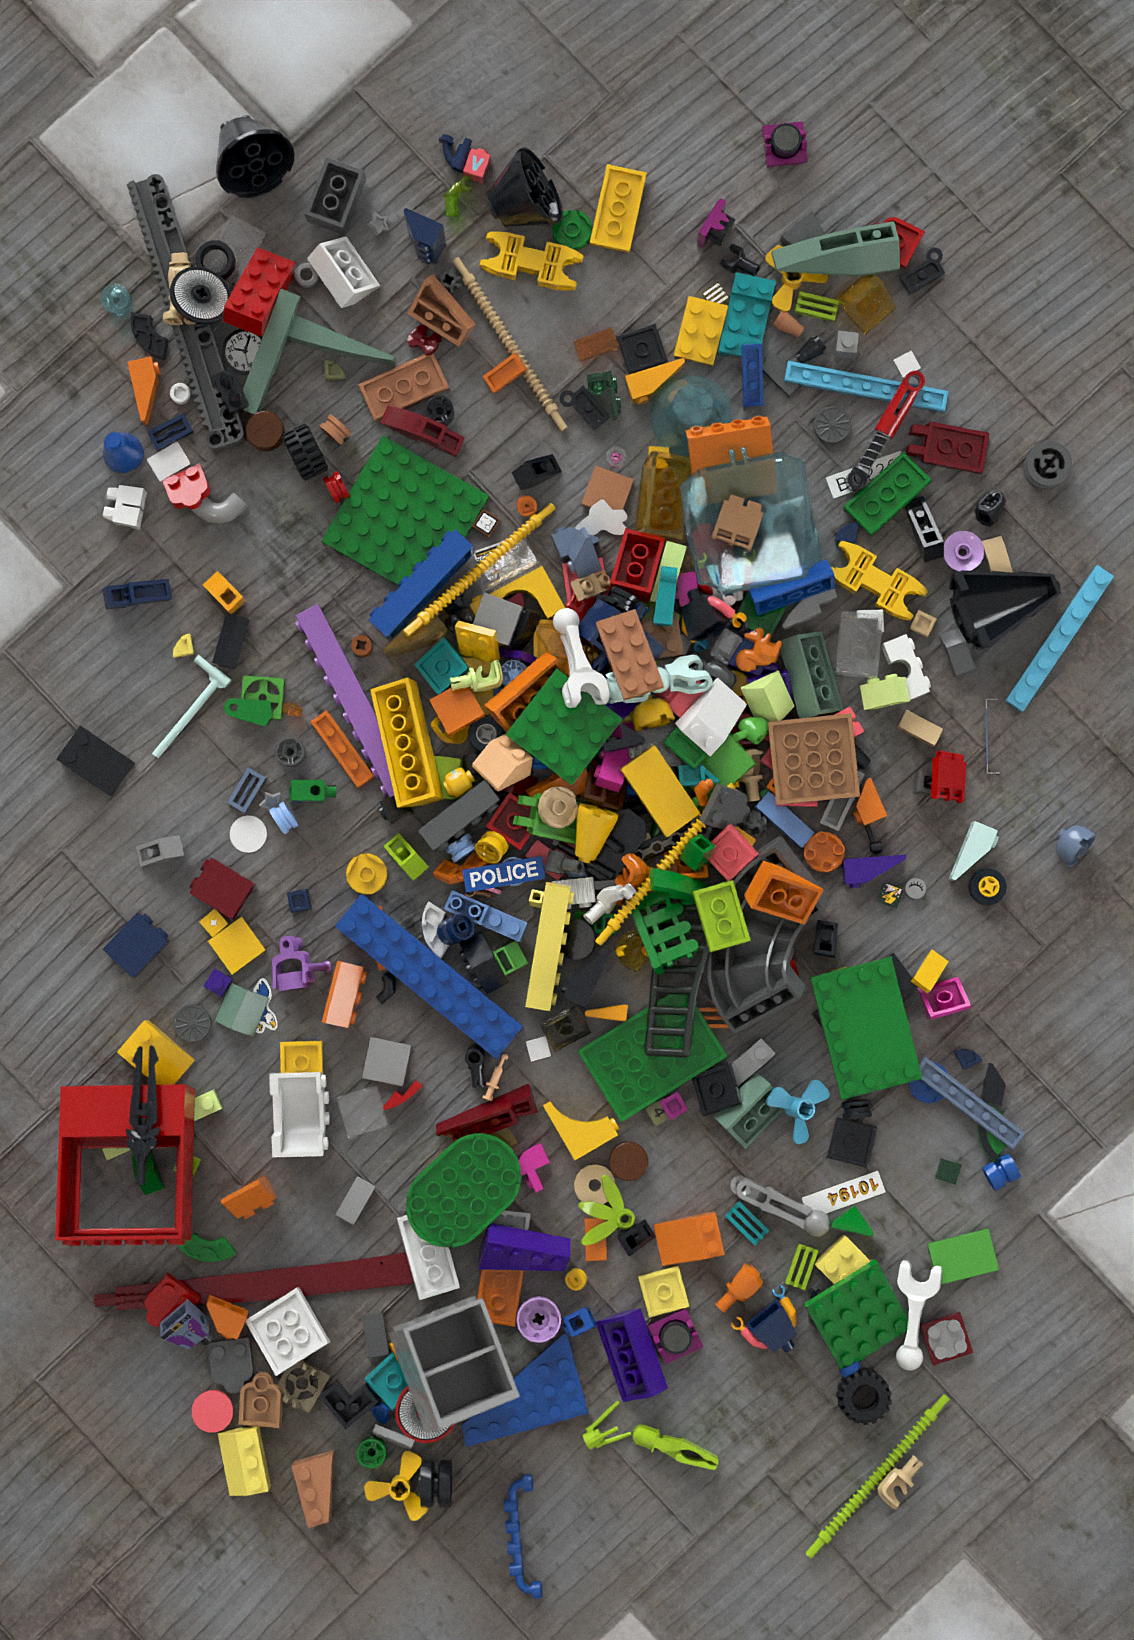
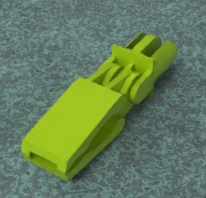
(672, 1446)

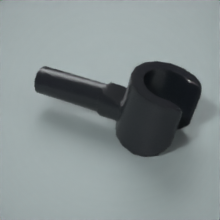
(875, 847)

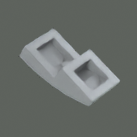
(355, 1201)

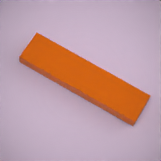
(342, 749)

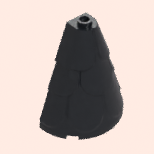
(997, 602)

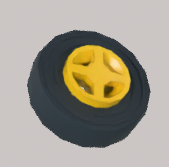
(994, 883)

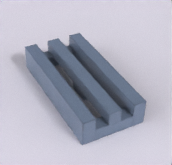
(255, 775)

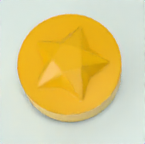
(576, 1279)

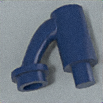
(459, 161)

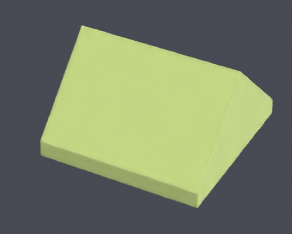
(768, 697)

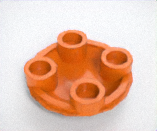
(824, 852)

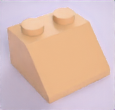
(503, 763)

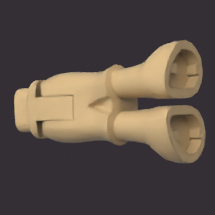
(178, 262)

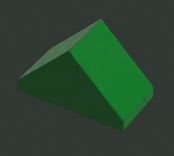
(153, 1179)

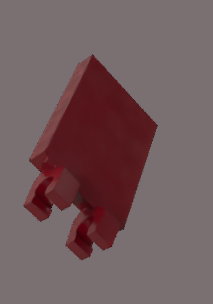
(950, 446)

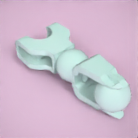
(675, 676)

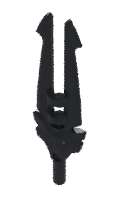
(143, 1137)

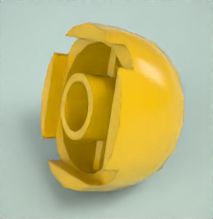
(652, 714)

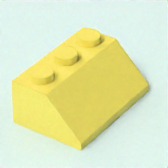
(244, 1461)

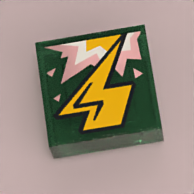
(890, 895)

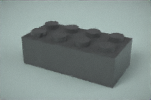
(460, 816)

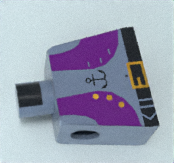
(186, 1326)

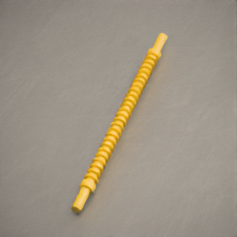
(424, 617)
(614, 924)

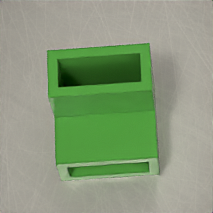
(510, 957)

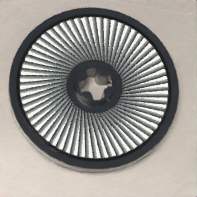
(186, 299)

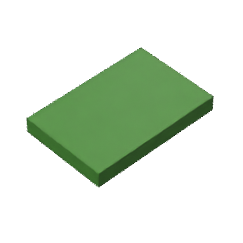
(964, 1255)

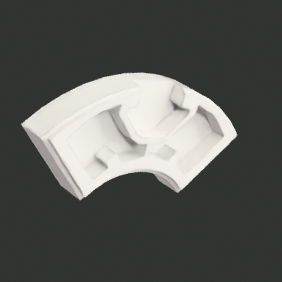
(430, 920)

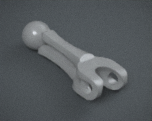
(815, 1222)

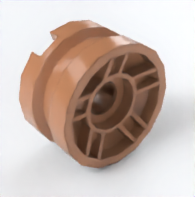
(335, 430)

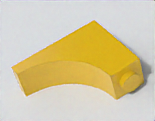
(581, 1135)

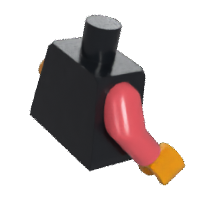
(705, 616)

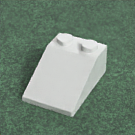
(712, 717)

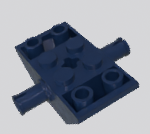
(590, 634)

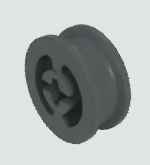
(1058, 474)

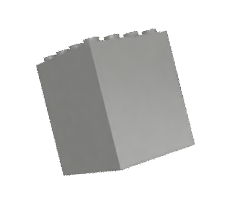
(453, 1363)

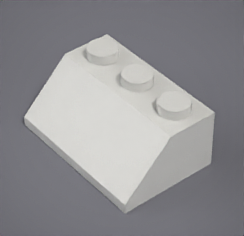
(343, 271)

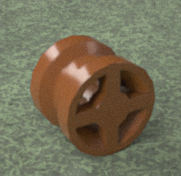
(364, 649)

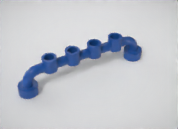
(513, 1527)

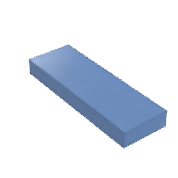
(784, 820)

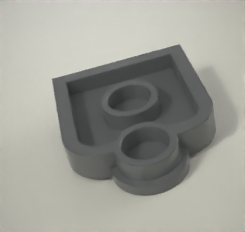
(725, 807)
(231, 1362)

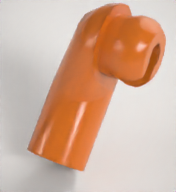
(702, 790)

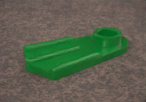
(250, 710)

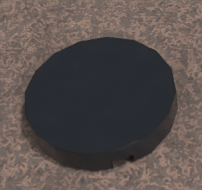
(579, 940)

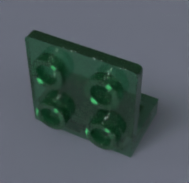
(599, 382)

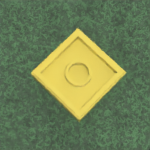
(663, 1291)

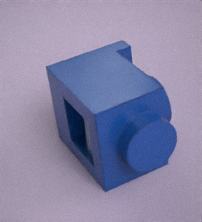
(570, 1322)

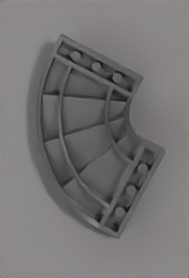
(757, 975)

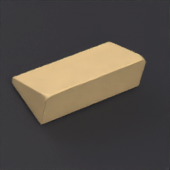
(919, 728)

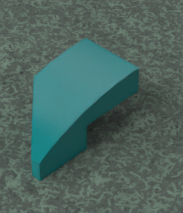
(691, 777)

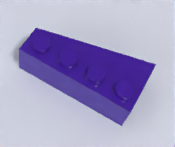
(522, 1250)

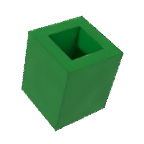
(697, 852)

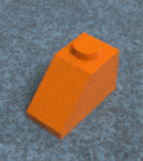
(868, 805)
(227, 1317)

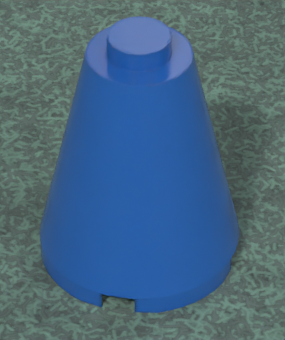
(122, 452)

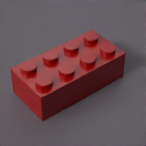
(257, 291)

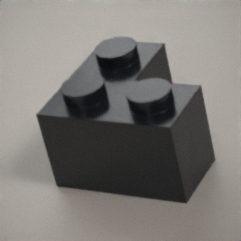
(482, 963)
(348, 1407)

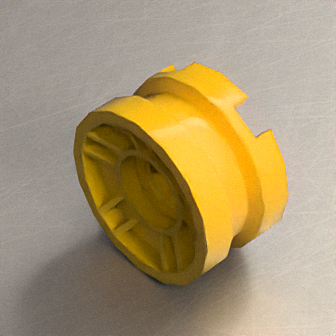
(491, 847)

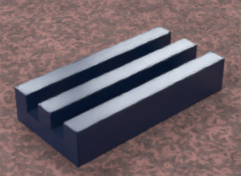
(156, 430)

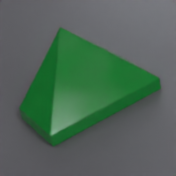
(852, 1222)

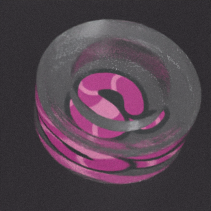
(616, 457)

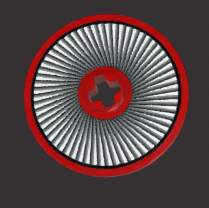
(410, 1423)

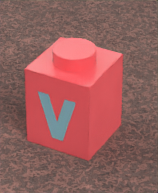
(477, 165)

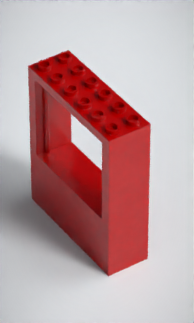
(98, 1120)

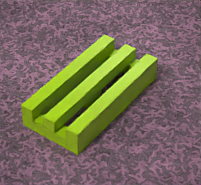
(825, 300)
(809, 1269)

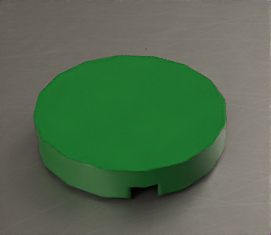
(573, 230)

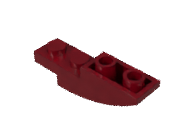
(423, 429)

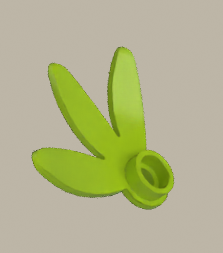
(601, 1211)

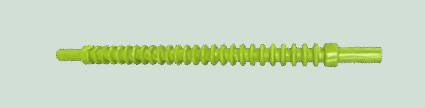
(825, 1536)

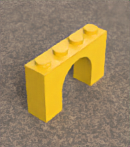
(534, 584)

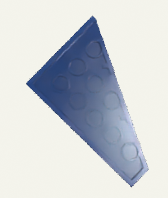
(547, 1393)

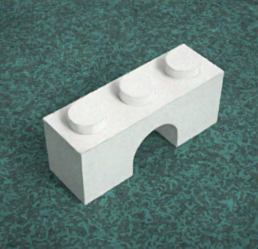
(902, 651)

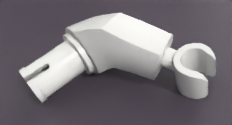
(607, 900)

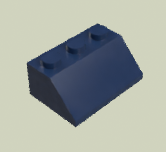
(426, 236)

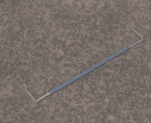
(987, 737)

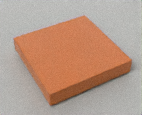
(457, 709)

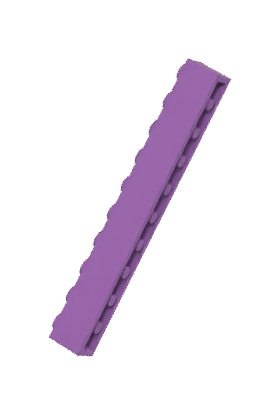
(347, 689)

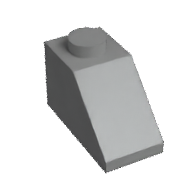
(160, 850)

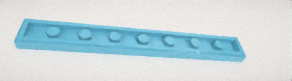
(861, 385)

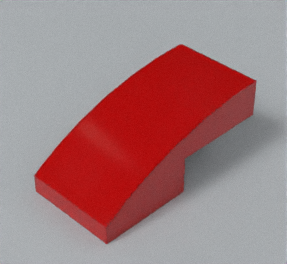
(397, 1098)

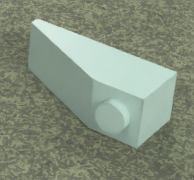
(976, 844)

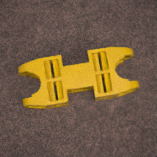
(531, 261)
(877, 581)

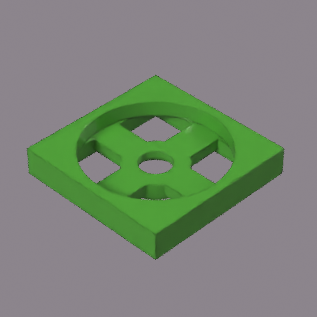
(263, 689)

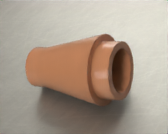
(786, 323)

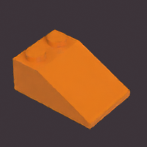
(782, 893)
(249, 1198)
(689, 1239)

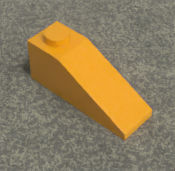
(648, 382)

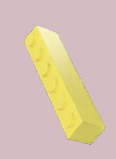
(548, 946)

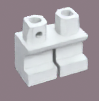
(128, 506)

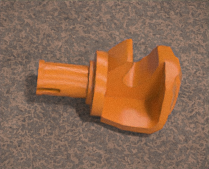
(634, 873)
(742, 1288)

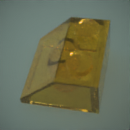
(866, 302)

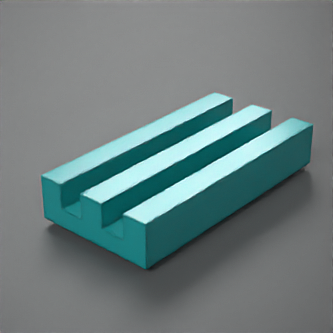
(740, 1228)

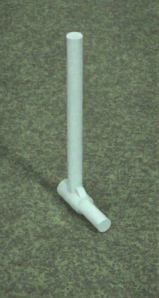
(217, 679)

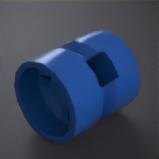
(1001, 1172)

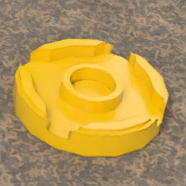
(366, 874)

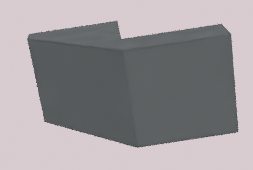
(958, 652)

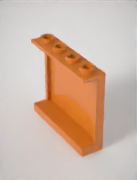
(712, 443)

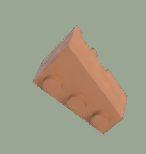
(314, 1485)

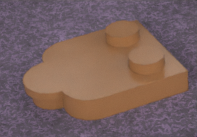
(261, 1402)

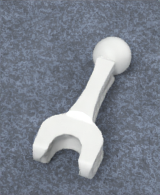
(581, 673)
(909, 1354)

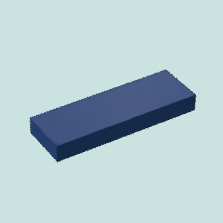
(752, 374)

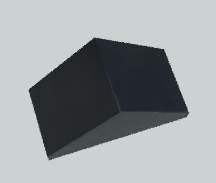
(636, 1237)

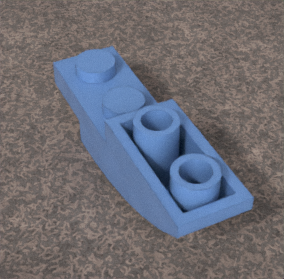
(487, 916)

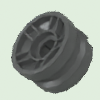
(282, 748)

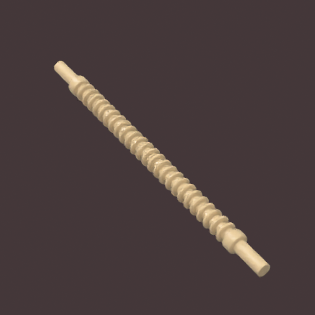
(469, 280)

